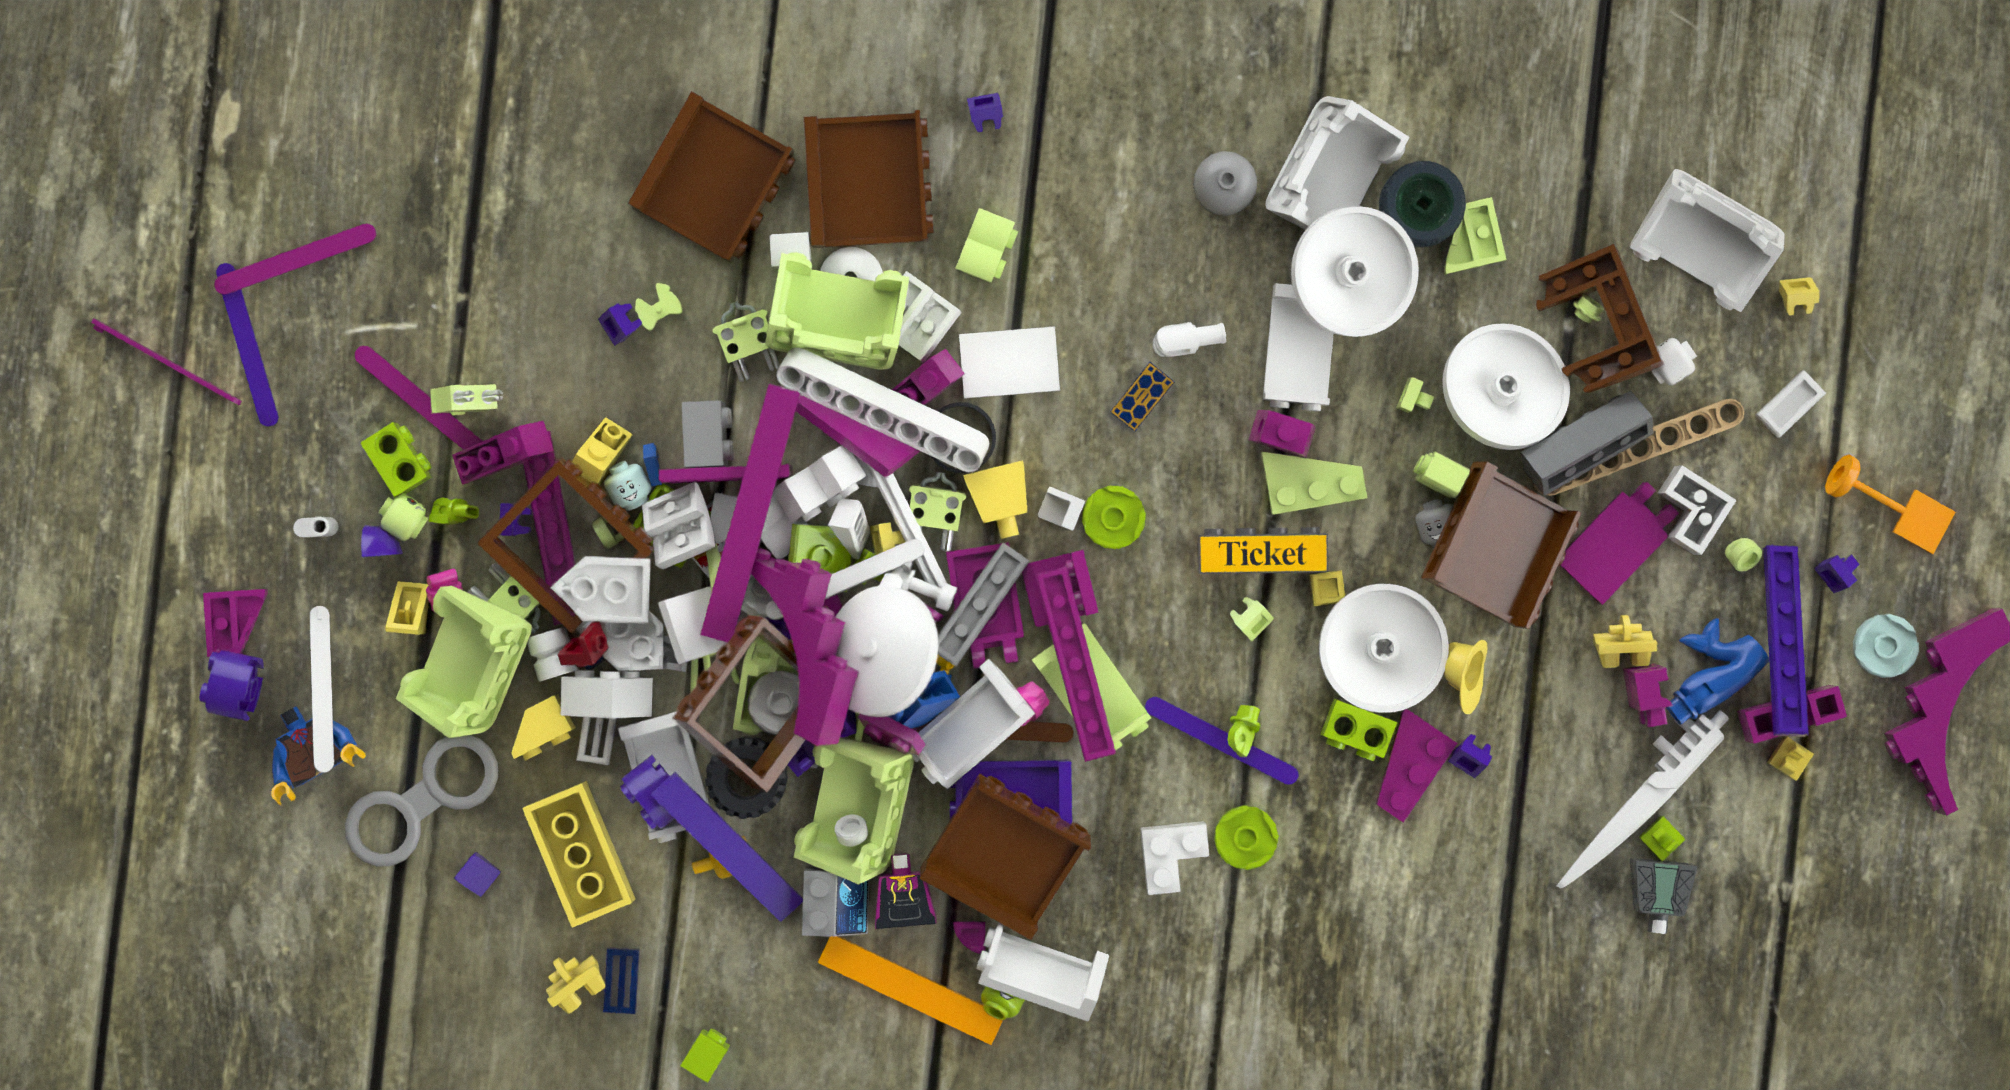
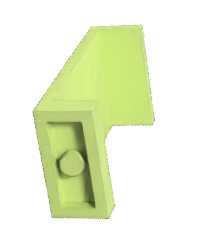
(1120, 704)

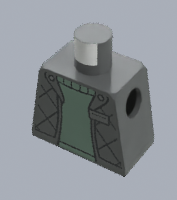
(1661, 890)

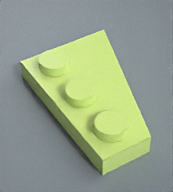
(1310, 483)

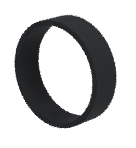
(964, 404)

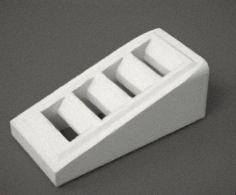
(850, 526)

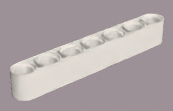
(883, 409)

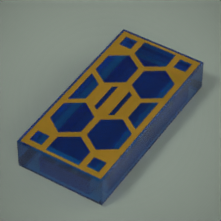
(1142, 397)

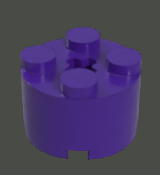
(232, 685)
(638, 787)

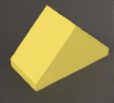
(408, 609)

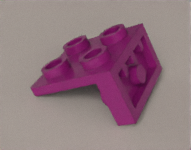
(1079, 580)

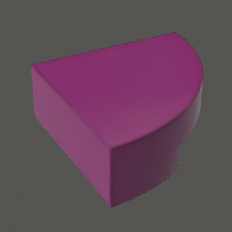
(971, 934)

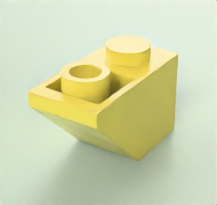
(601, 450)
(540, 725)

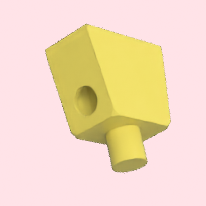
(999, 495)

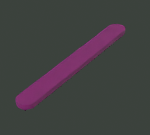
(295, 259)
(100, 327)
(415, 397)

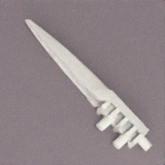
(1674, 769)

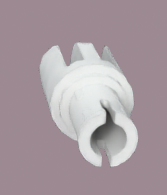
(1186, 338)

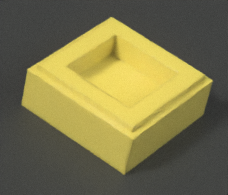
(1327, 587)

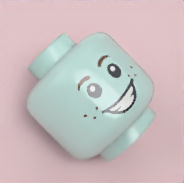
(627, 485)

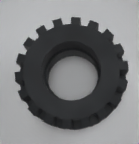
(729, 800)

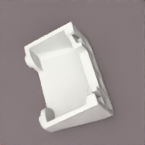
(1333, 161)
(1709, 238)

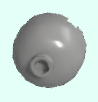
(1225, 183)

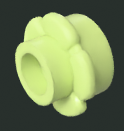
(1588, 309)

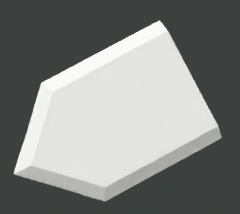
(607, 589)
(633, 644)

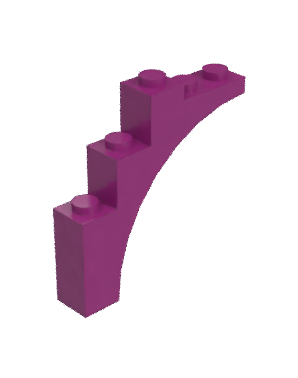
(824, 678)
(1923, 739)

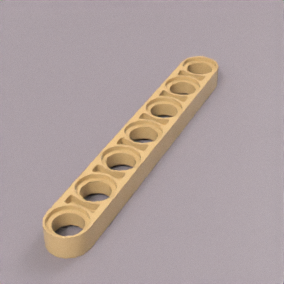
(1656, 447)

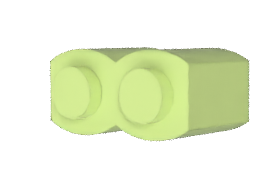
(986, 246)
(1441, 474)

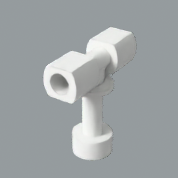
(904, 579)

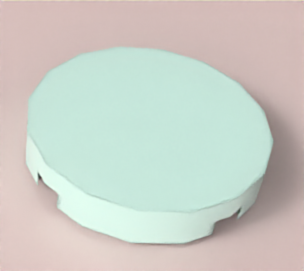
(1885, 645)

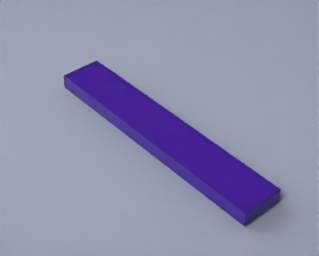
(1785, 641)
(727, 846)

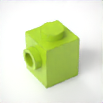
(706, 1054)

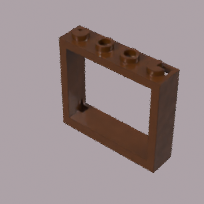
(523, 573)
(784, 744)

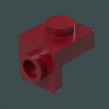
(586, 648)

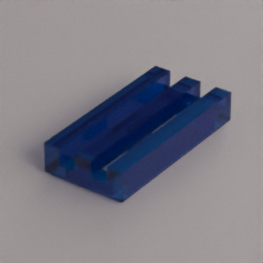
(623, 953)

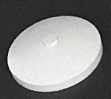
(1354, 271)
(1506, 386)
(891, 645)
(1383, 648)

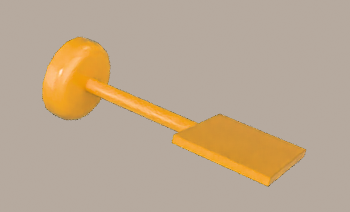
(1921, 520)

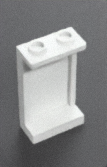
(972, 727)
(673, 750)
(1041, 974)

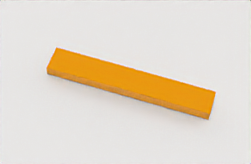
(909, 988)

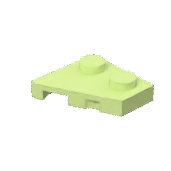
(1476, 239)

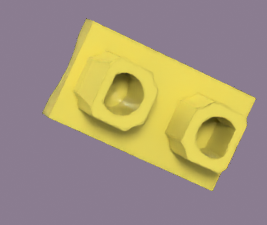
(1625, 639)
(571, 977)

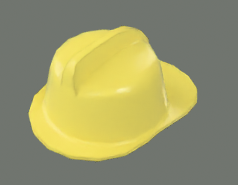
(1465, 672)

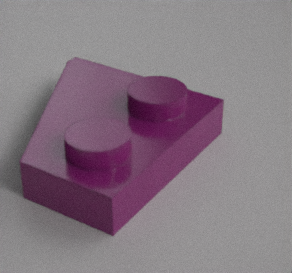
(231, 618)
(892, 734)

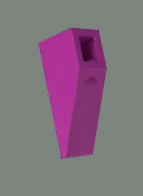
(930, 378)
(503, 452)

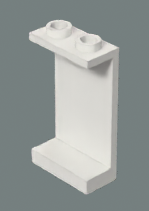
(1296, 355)

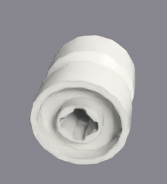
(545, 648)

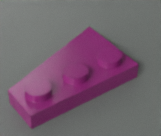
(1413, 763)

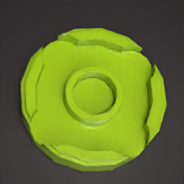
(1113, 517)
(1246, 837)

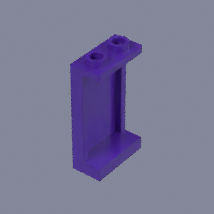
(1042, 780)

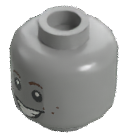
(1432, 520)

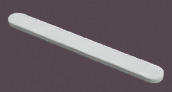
(865, 571)
(321, 689)

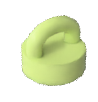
(605, 533)
(1743, 554)

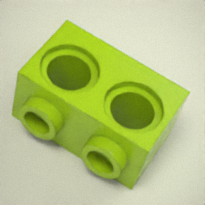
(390, 464)
(1360, 722)

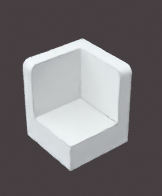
(787, 244)
(1061, 508)

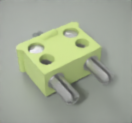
(744, 334)
(464, 398)
(936, 504)
(505, 597)

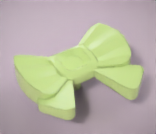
(667, 305)

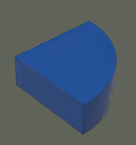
(650, 458)

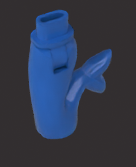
(1716, 684)

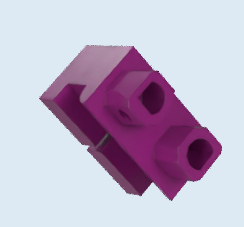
(1645, 693)

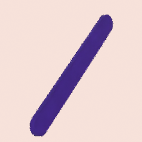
(249, 353)
(1219, 739)

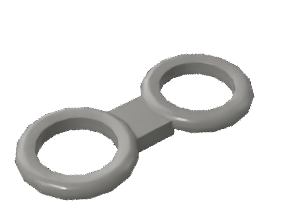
(421, 800)

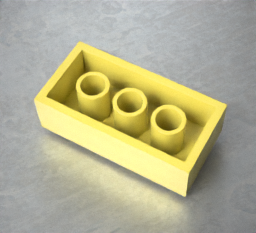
(579, 854)

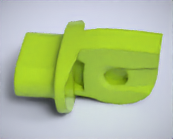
(452, 511)
(1244, 729)

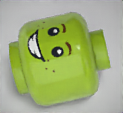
(1000, 1004)

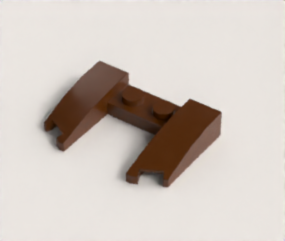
(1636, 349)

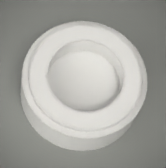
(851, 830)

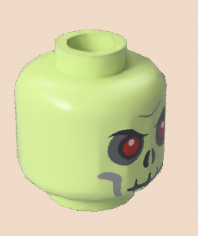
(403, 517)

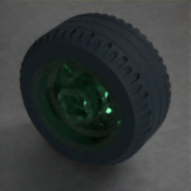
(1432, 185)

